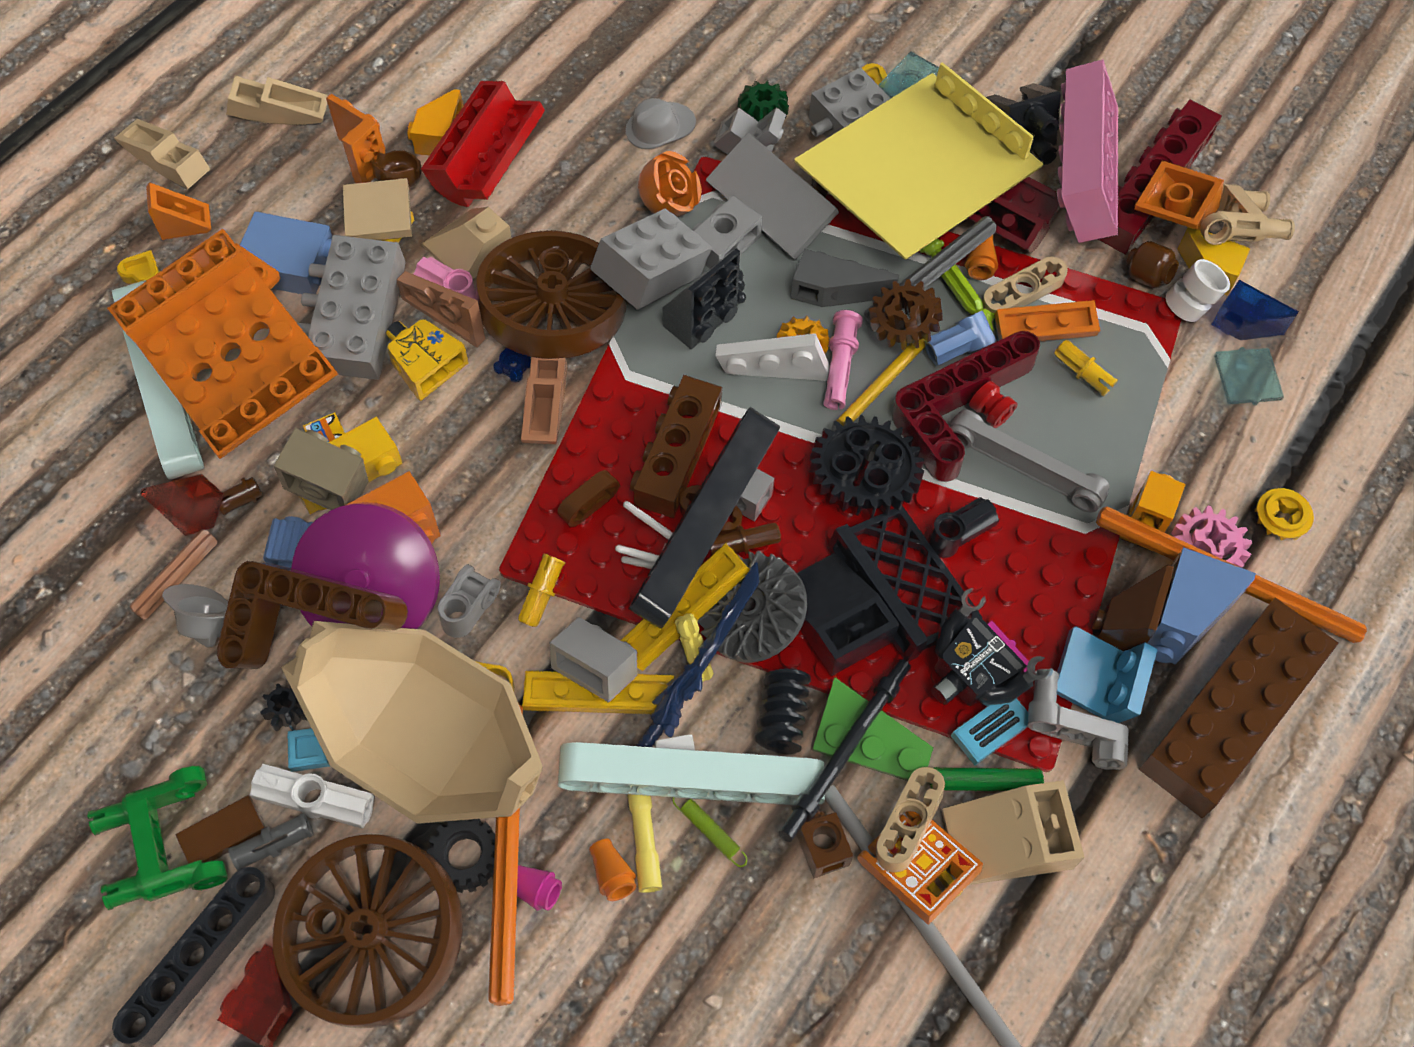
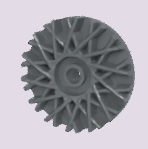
(769, 617)

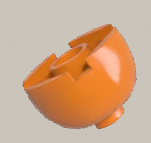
(669, 181)

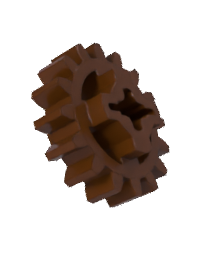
(893, 324)

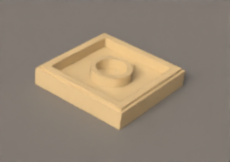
(377, 209)

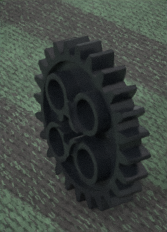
(845, 451)

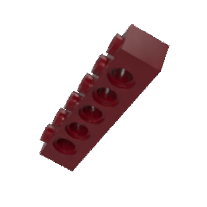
(1178, 144)

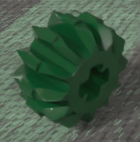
(762, 99)

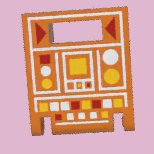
(932, 857)

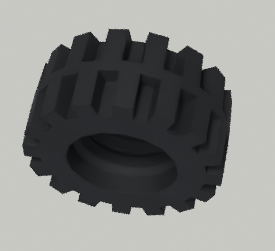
(459, 830)

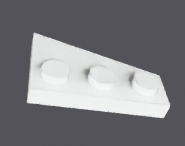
(776, 357)

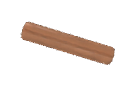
(173, 573)

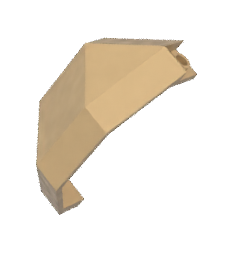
(415, 722)

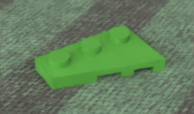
(885, 745)

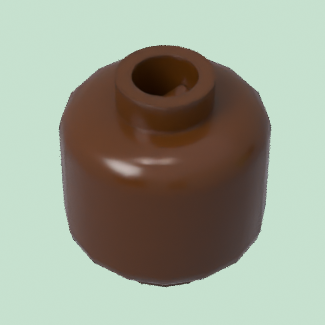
(1152, 264)

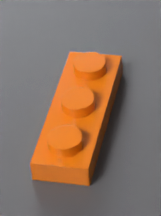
(1049, 320)

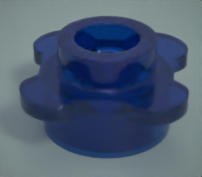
(510, 357)

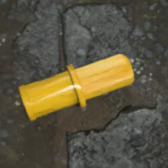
(1084, 366)
(540, 590)

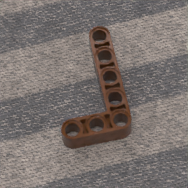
(263, 587)

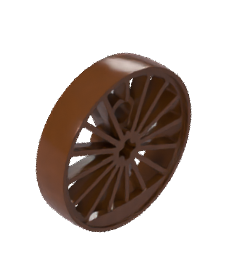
(549, 293)
(366, 947)

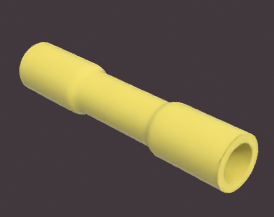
(646, 855)

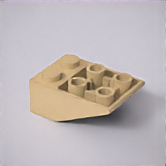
(1018, 831)

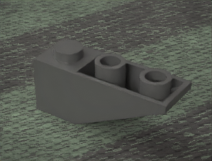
(837, 281)

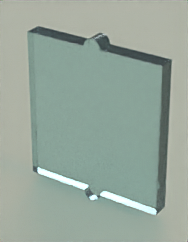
(1248, 376)

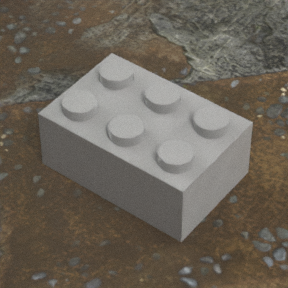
(650, 258)

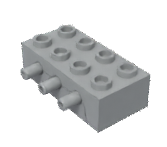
(844, 102)
(355, 304)

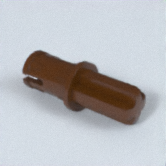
(747, 539)

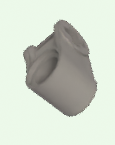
(470, 595)

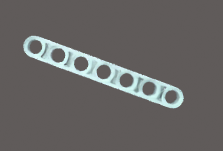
(166, 415)
(685, 773)

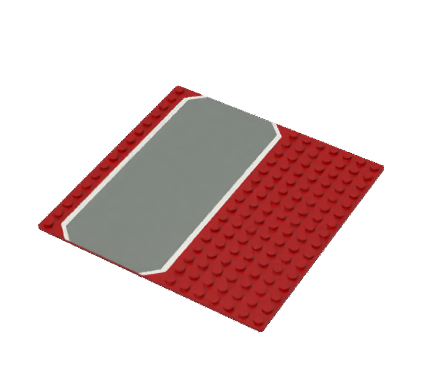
(1036, 567)

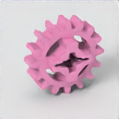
(1215, 534)

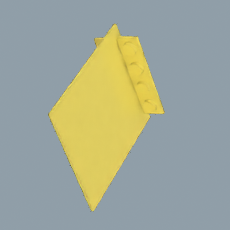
(923, 161)

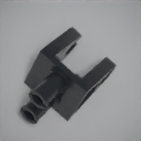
(1036, 114)

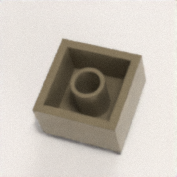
(321, 470)

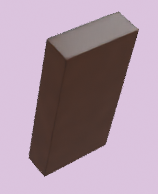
(218, 832)

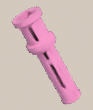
(843, 347)

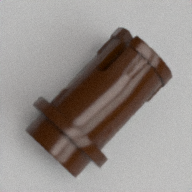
(240, 495)

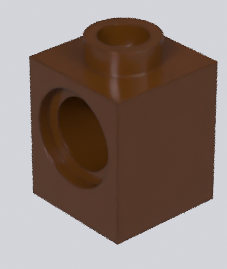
(825, 860)

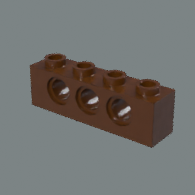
(663, 493)

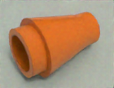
(982, 260)
(612, 872)

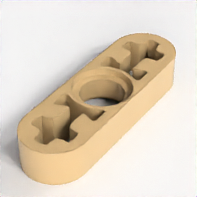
(1029, 275)
(912, 835)

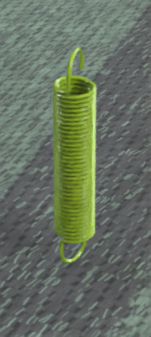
(710, 829)

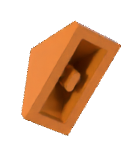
(176, 213)

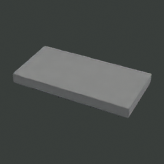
(789, 205)

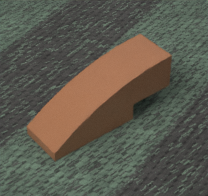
(544, 400)

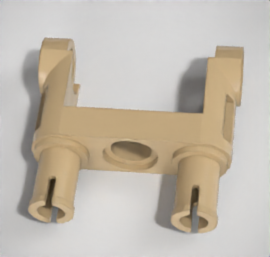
(1244, 218)

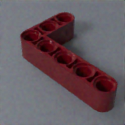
(1011, 360)

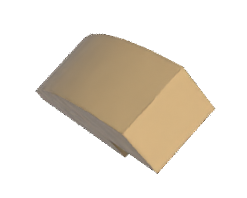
(275, 102)
(163, 152)

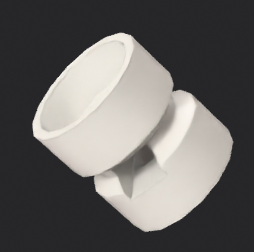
(1197, 290)

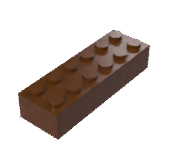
(1238, 708)

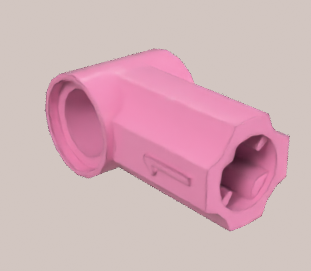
(436, 272)

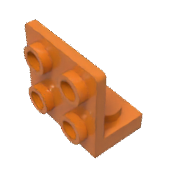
(359, 137)

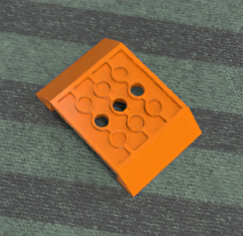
(200, 312)

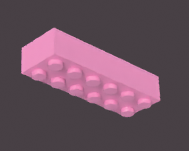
(1089, 153)

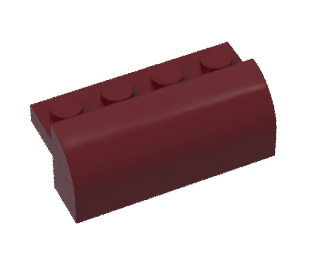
(1022, 213)

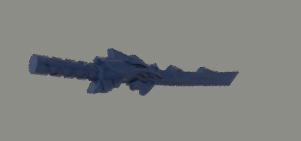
(683, 687)

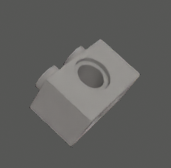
(729, 228)

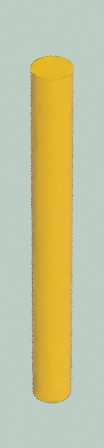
(881, 382)

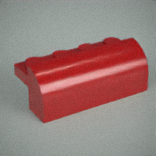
(481, 143)

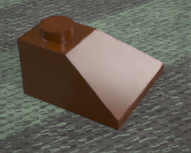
(1134, 613)

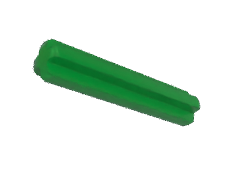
(989, 778)

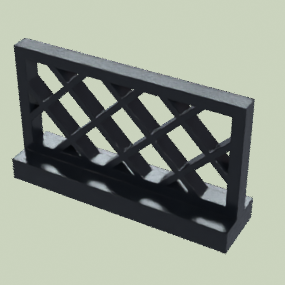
(909, 637)

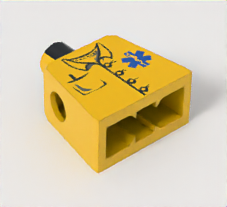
(424, 355)

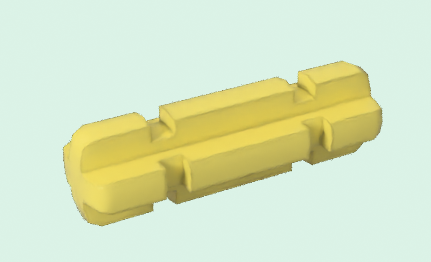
(691, 640)

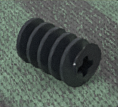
(780, 709)

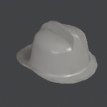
(659, 123)
(197, 611)

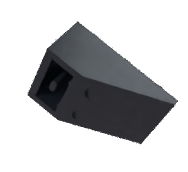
(705, 303)
(843, 615)

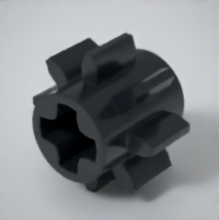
(281, 710)

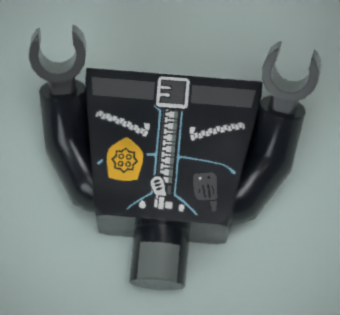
(978, 662)

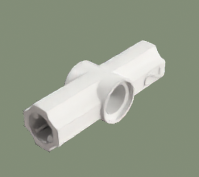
(290, 789)

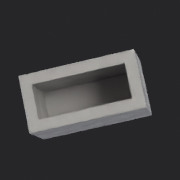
(593, 659)

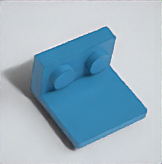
(1104, 677)

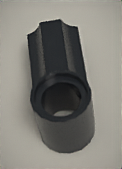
(962, 526)

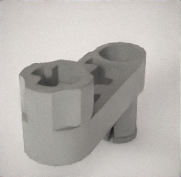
(1104, 736)

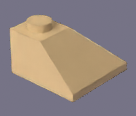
(468, 239)

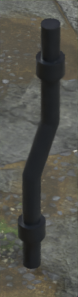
(808, 804)

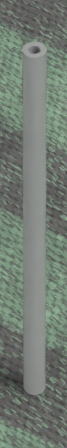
(930, 933)

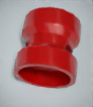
(993, 404)

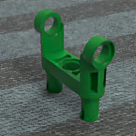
(153, 876)

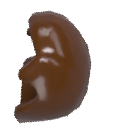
(397, 165)

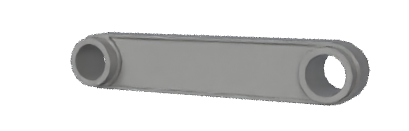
(1085, 490)

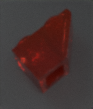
(186, 502)
(260, 1002)

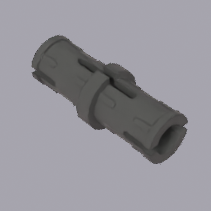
(246, 854)

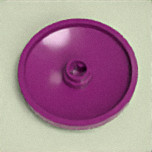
(373, 550)

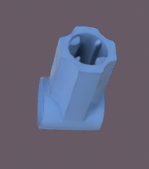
(966, 336)

